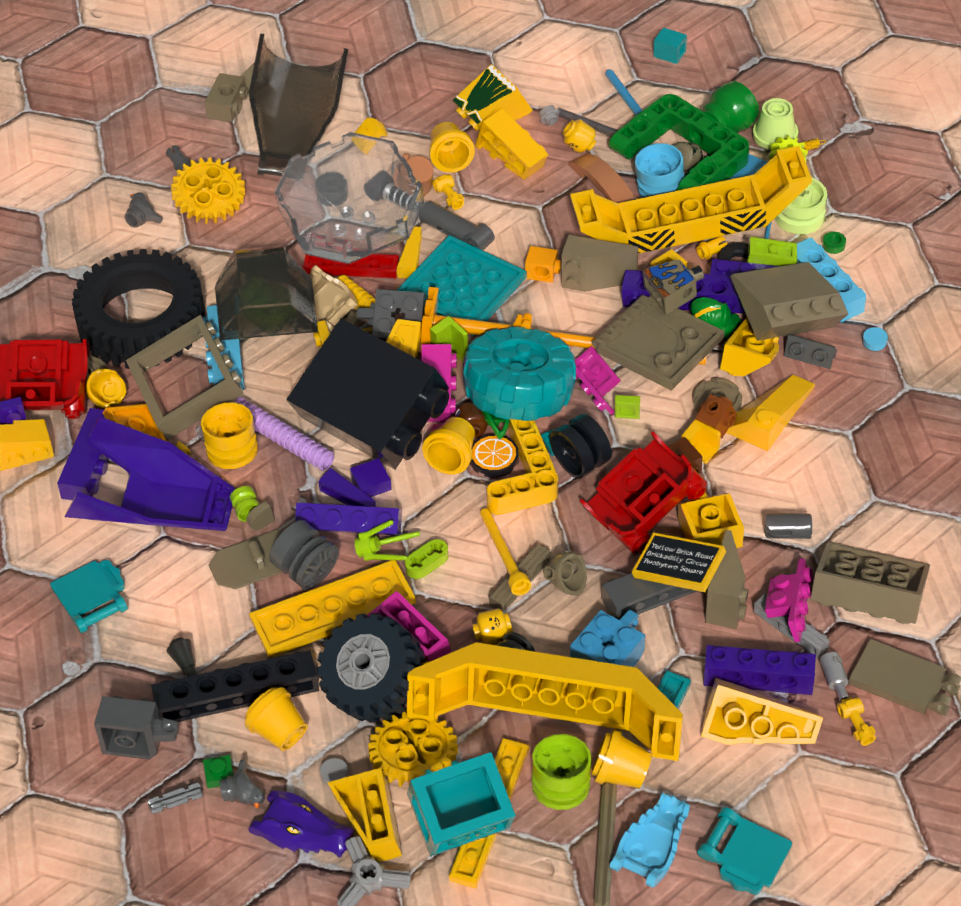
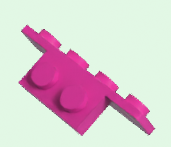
(596, 377)
(789, 597)

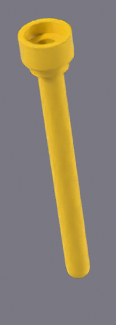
(518, 581)

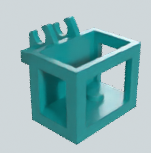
(460, 803)

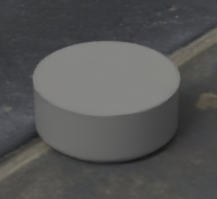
(333, 770)

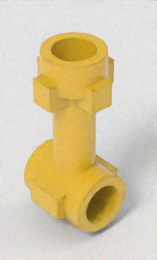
(445, 184)
(852, 709)

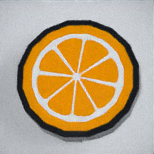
(494, 456)

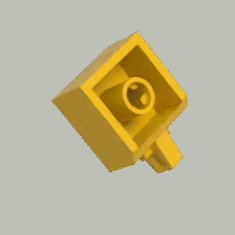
(709, 518)

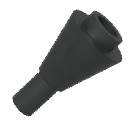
(181, 652)

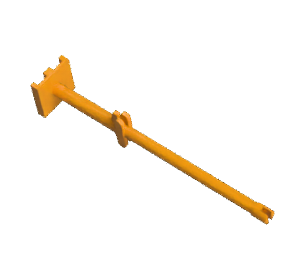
(480, 327)

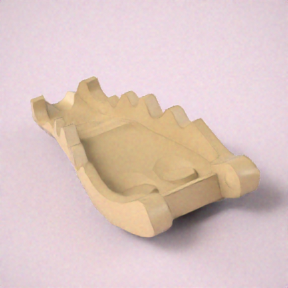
(331, 298)

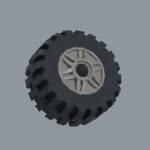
(369, 666)

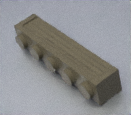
(531, 565)

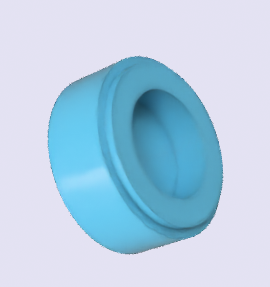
(875, 339)

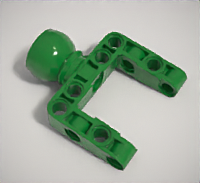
(715, 129)

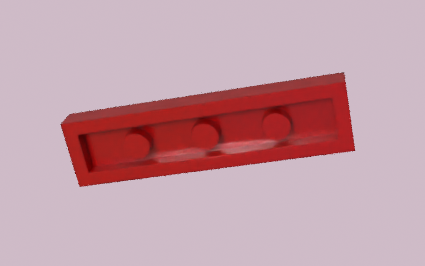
(371, 266)

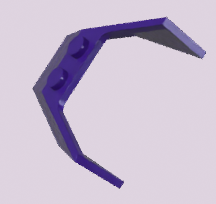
(161, 487)

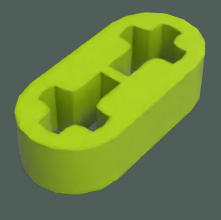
(427, 560)

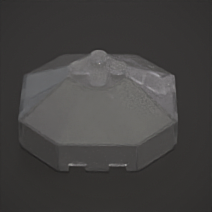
(349, 198)

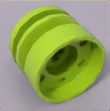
(561, 771)

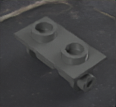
(810, 351)

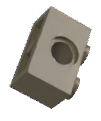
(226, 97)

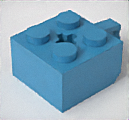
(610, 640)

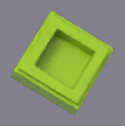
(627, 407)

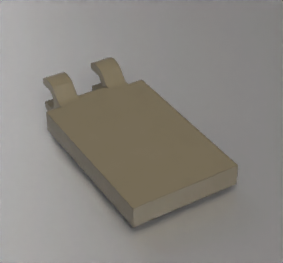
(904, 678)

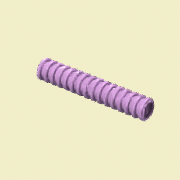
(288, 437)

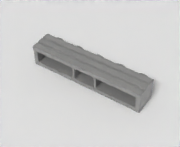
(811, 639)

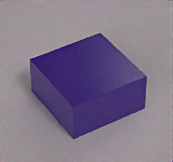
(371, 478)

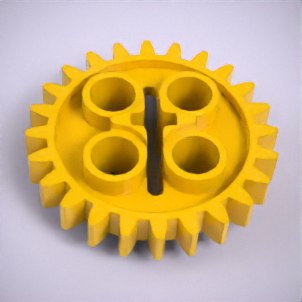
(197, 186)
(399, 760)

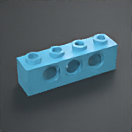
(852, 296)

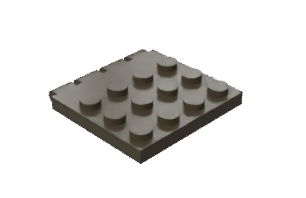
(658, 343)

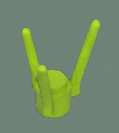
(368, 546)

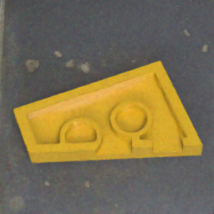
(406, 336)

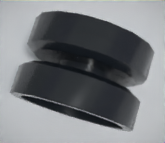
(580, 446)

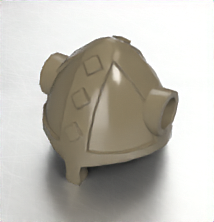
(562, 574)

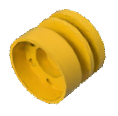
(229, 435)

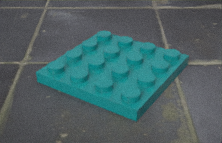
(468, 280)

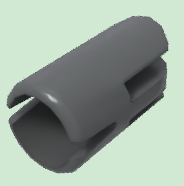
(788, 526)

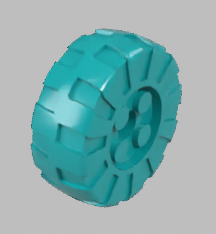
(519, 373)

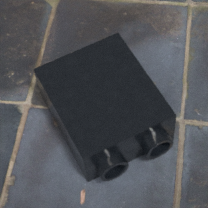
(369, 394)

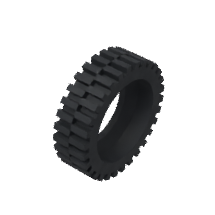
(122, 340)

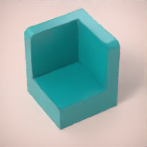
(670, 45)

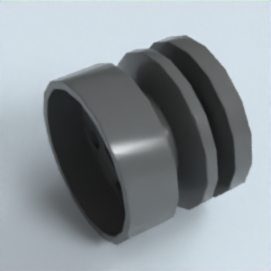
(304, 554)

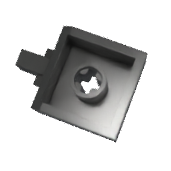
(388, 305)
(132, 727)

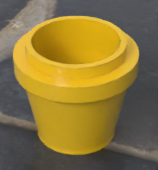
(450, 148)
(450, 446)
(276, 719)
(620, 761)

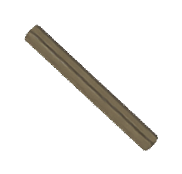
(605, 845)

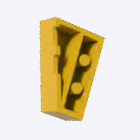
(511, 144)
(24, 443)
(369, 809)

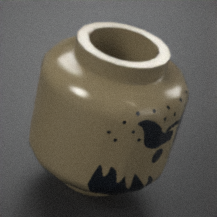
(691, 154)

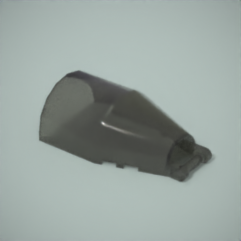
(291, 106)

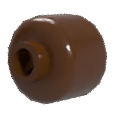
(474, 416)

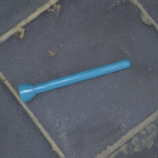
(621, 89)

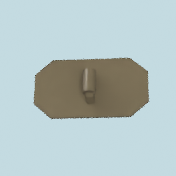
(245, 562)

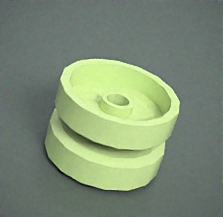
(806, 211)

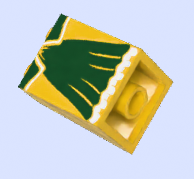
(487, 96)

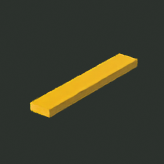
(474, 855)

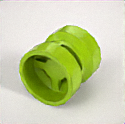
(244, 501)

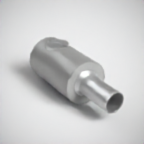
(835, 673)

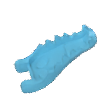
(652, 841)

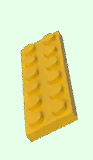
(320, 610)

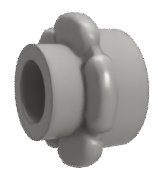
(549, 115)

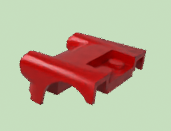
(45, 375)
(643, 492)

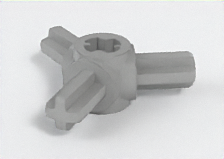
(365, 865)

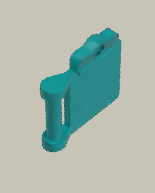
(88, 589)
(751, 854)

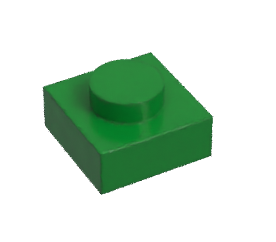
(217, 769)

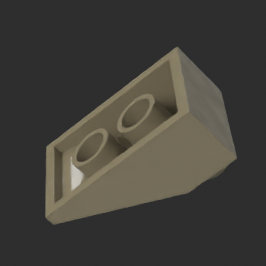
(596, 263)
(726, 590)

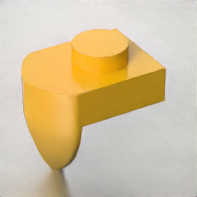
(372, 128)

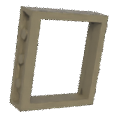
(192, 411)

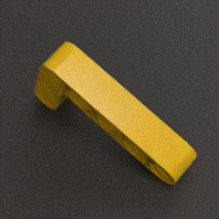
(533, 488)

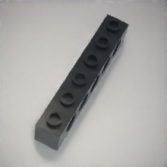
(225, 695)

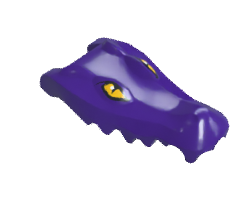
(298, 824)

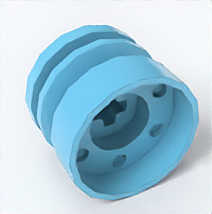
(658, 169)

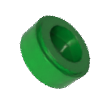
(834, 242)

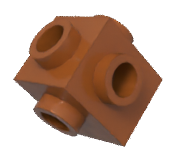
(717, 413)

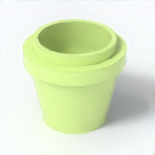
(774, 122)

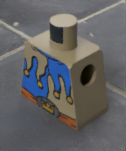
(671, 284)

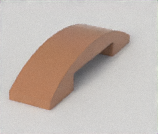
(603, 177)

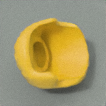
(105, 388)

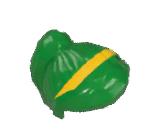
(716, 314)

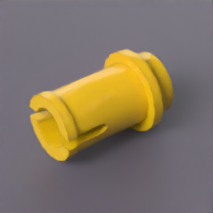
(706, 250)

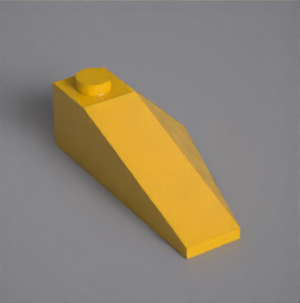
(746, 354)
(770, 413)
(747, 716)

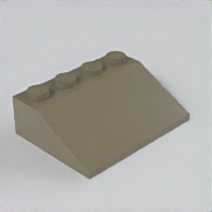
(788, 300)
(870, 583)

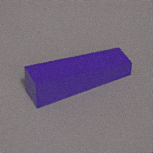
(343, 490)

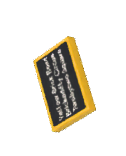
(679, 562)

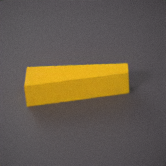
(411, 253)

